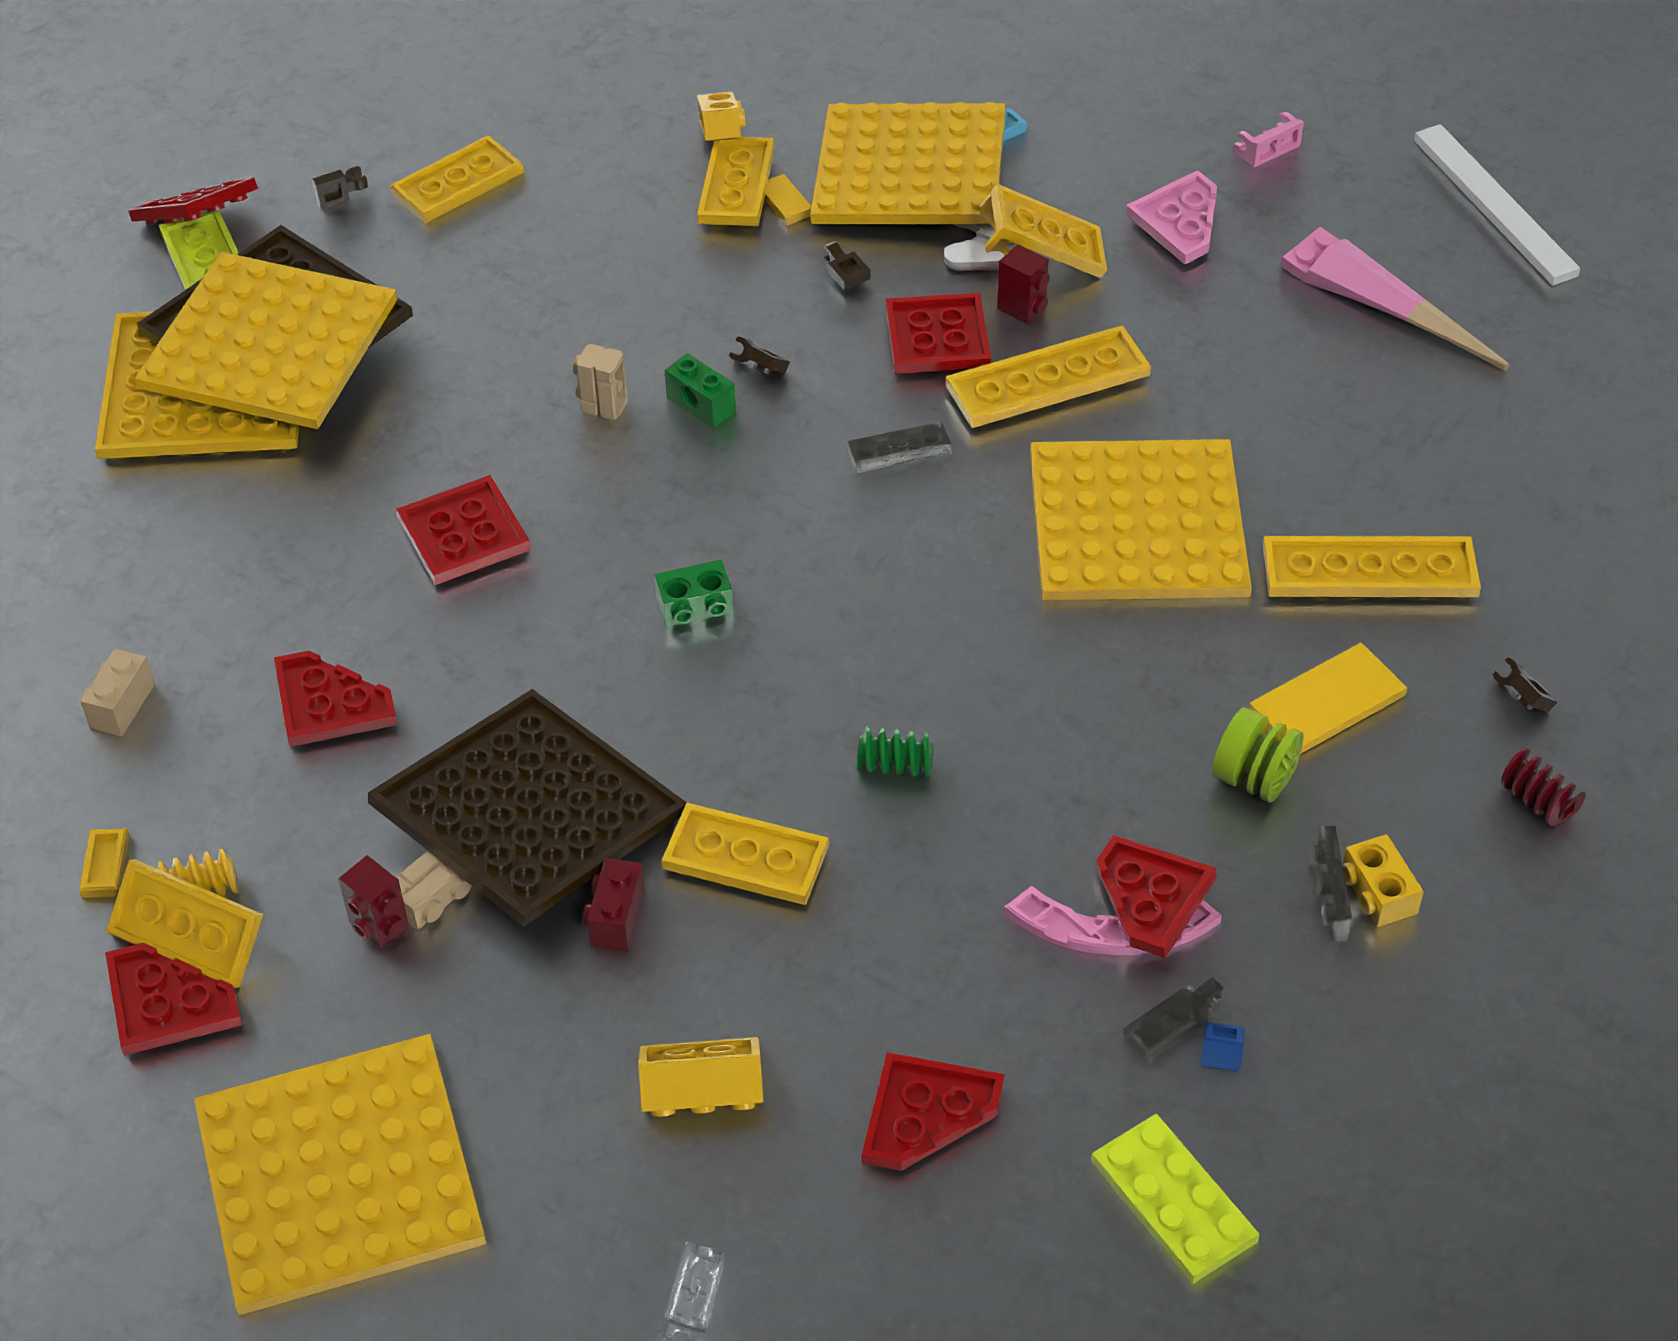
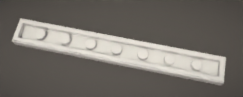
(1497, 205)

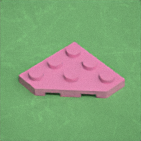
(1179, 215)

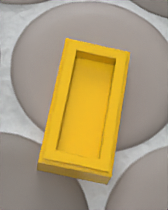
(786, 200)
(104, 862)

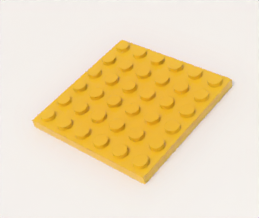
(908, 163)
(267, 340)
(157, 424)
(1138, 520)
(336, 1173)

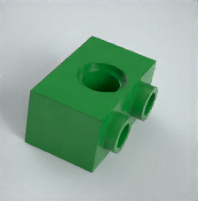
(700, 390)

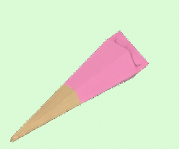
(1350, 272)

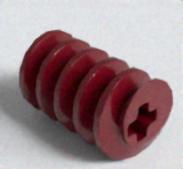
(1540, 790)

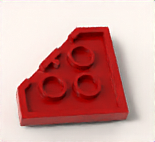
(191, 203)
(328, 699)
(1152, 892)
(165, 999)
(926, 1107)

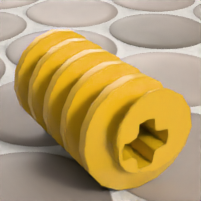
(207, 874)

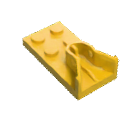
(1043, 230)

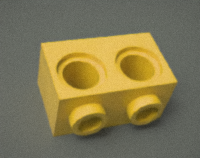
(720, 116)
(1382, 880)

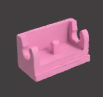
(1270, 142)

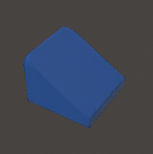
(1222, 1046)

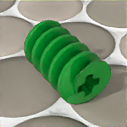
(895, 751)

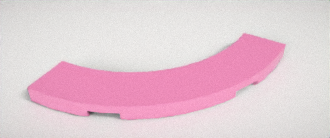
(1090, 934)

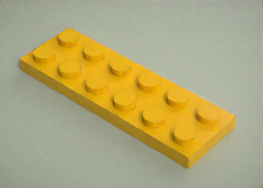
(1047, 376)
(1371, 566)

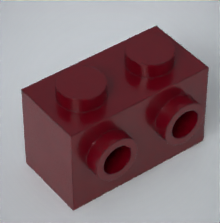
(1023, 284)
(373, 901)
(615, 904)

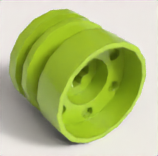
(1251, 752)

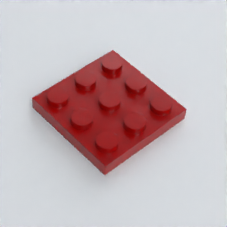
(937, 332)
(463, 529)

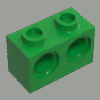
(693, 593)

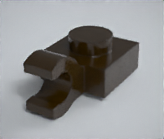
(335, 186)
(845, 269)
(764, 359)
(1530, 691)

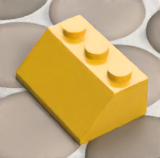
(700, 1076)

